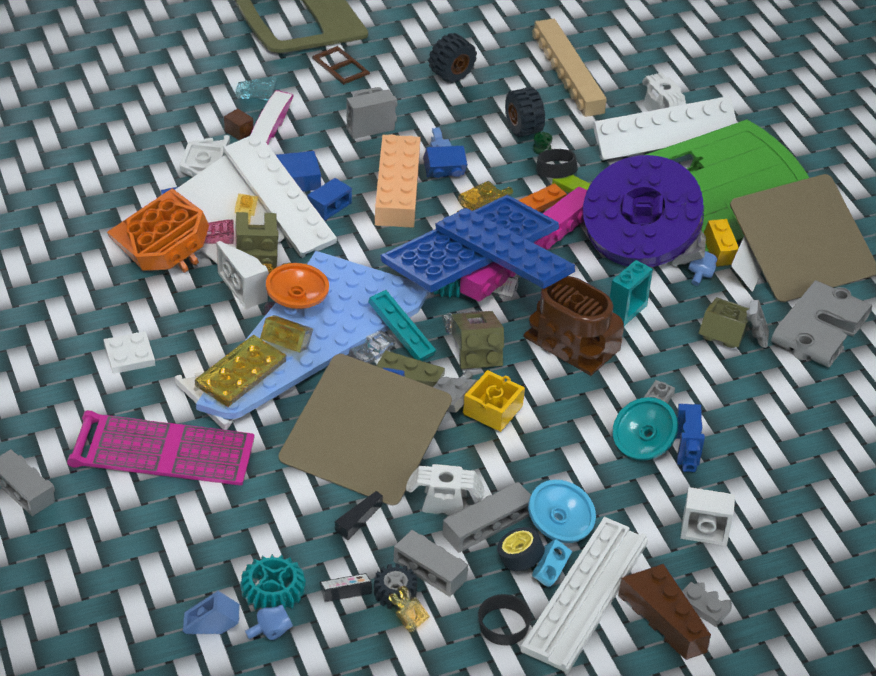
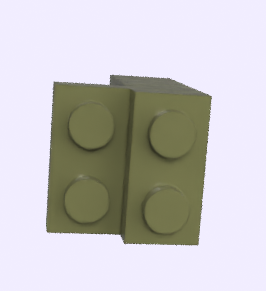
(258, 240)
(478, 343)

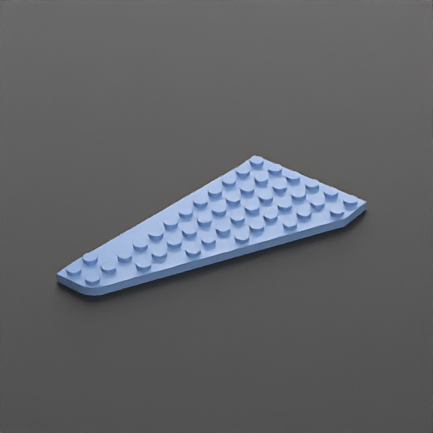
(337, 324)

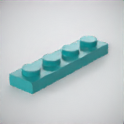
(401, 326)

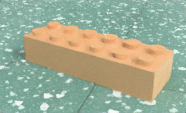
(397, 181)

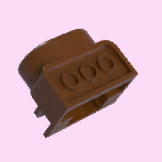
(576, 324)

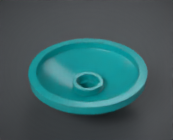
(637, 421)

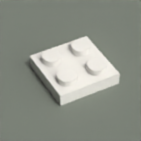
(129, 352)

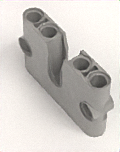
(821, 323)

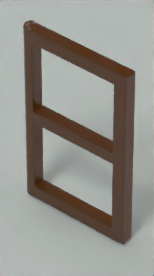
(331, 69)

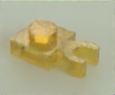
(246, 203)
(411, 610)

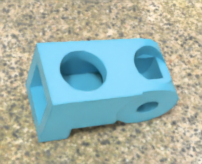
(551, 563)

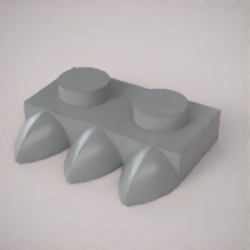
(760, 328)
(707, 603)

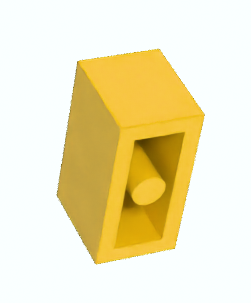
(721, 241)

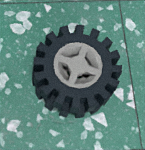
(390, 579)

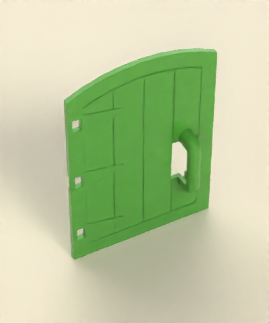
(733, 165)

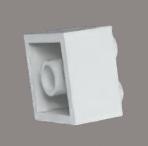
(707, 516)

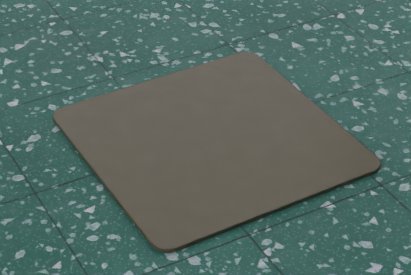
(803, 236)
(365, 428)

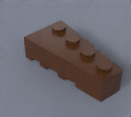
(667, 609)

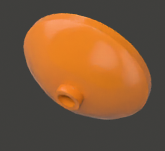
(297, 285)

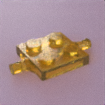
(482, 195)

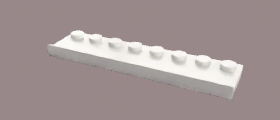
(661, 127)
(280, 194)
(584, 595)

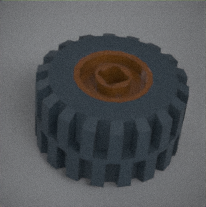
(452, 58)
(525, 111)

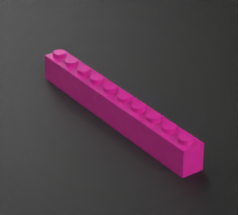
(487, 279)

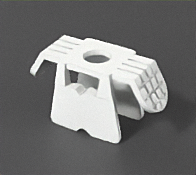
(669, 96)
(445, 487)

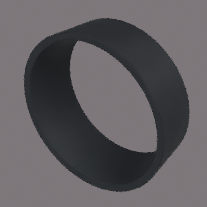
(556, 170)
(504, 601)

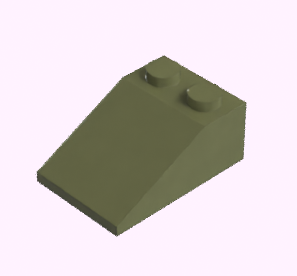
(725, 323)

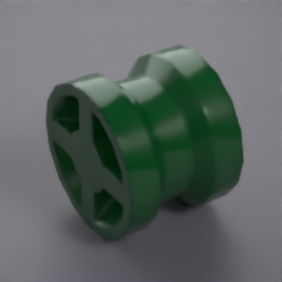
(542, 142)

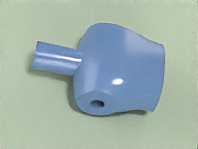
(703, 267)
(271, 622)

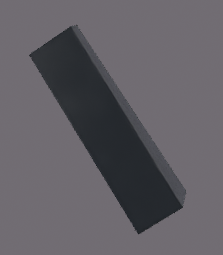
(356, 517)

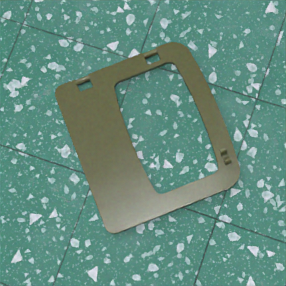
(334, 18)

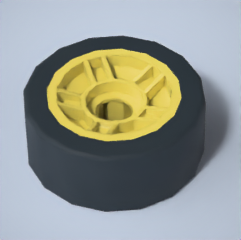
(520, 549)

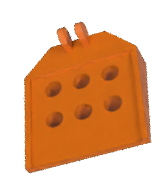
(163, 233)

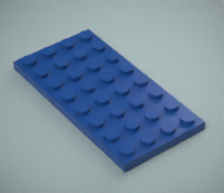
(439, 260)

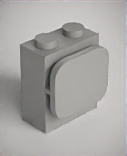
(371, 112)

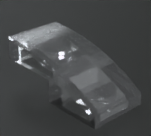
(373, 347)

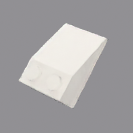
(242, 275)

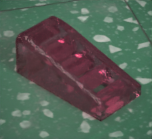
(225, 230)

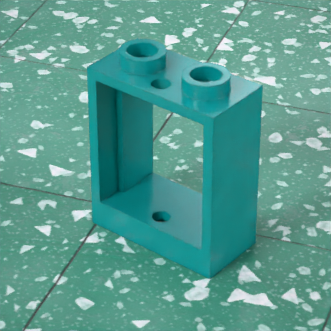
(631, 291)

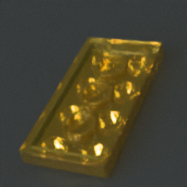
(240, 370)

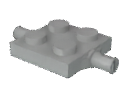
(456, 388)

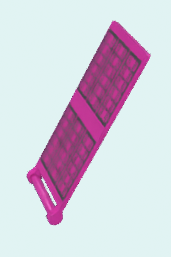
(164, 449)

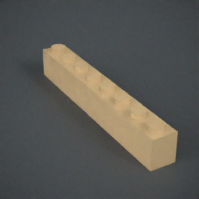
(569, 67)

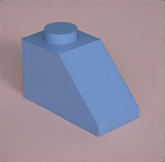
(212, 615)

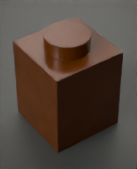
(238, 124)

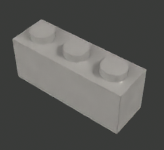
(25, 483)
(431, 563)

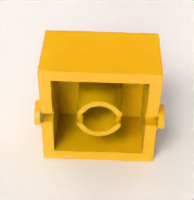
(493, 400)

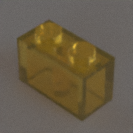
(286, 333)

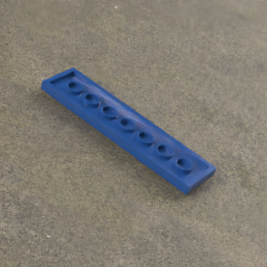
(505, 248)

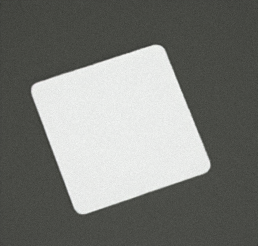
(216, 194)

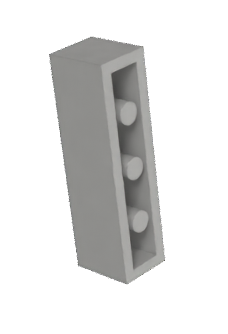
(487, 517)

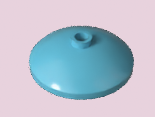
(566, 503)

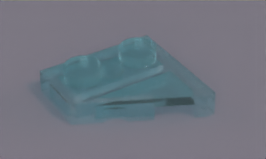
(256, 89)

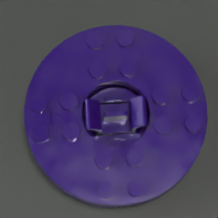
(643, 210)

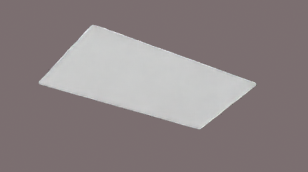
(746, 265)

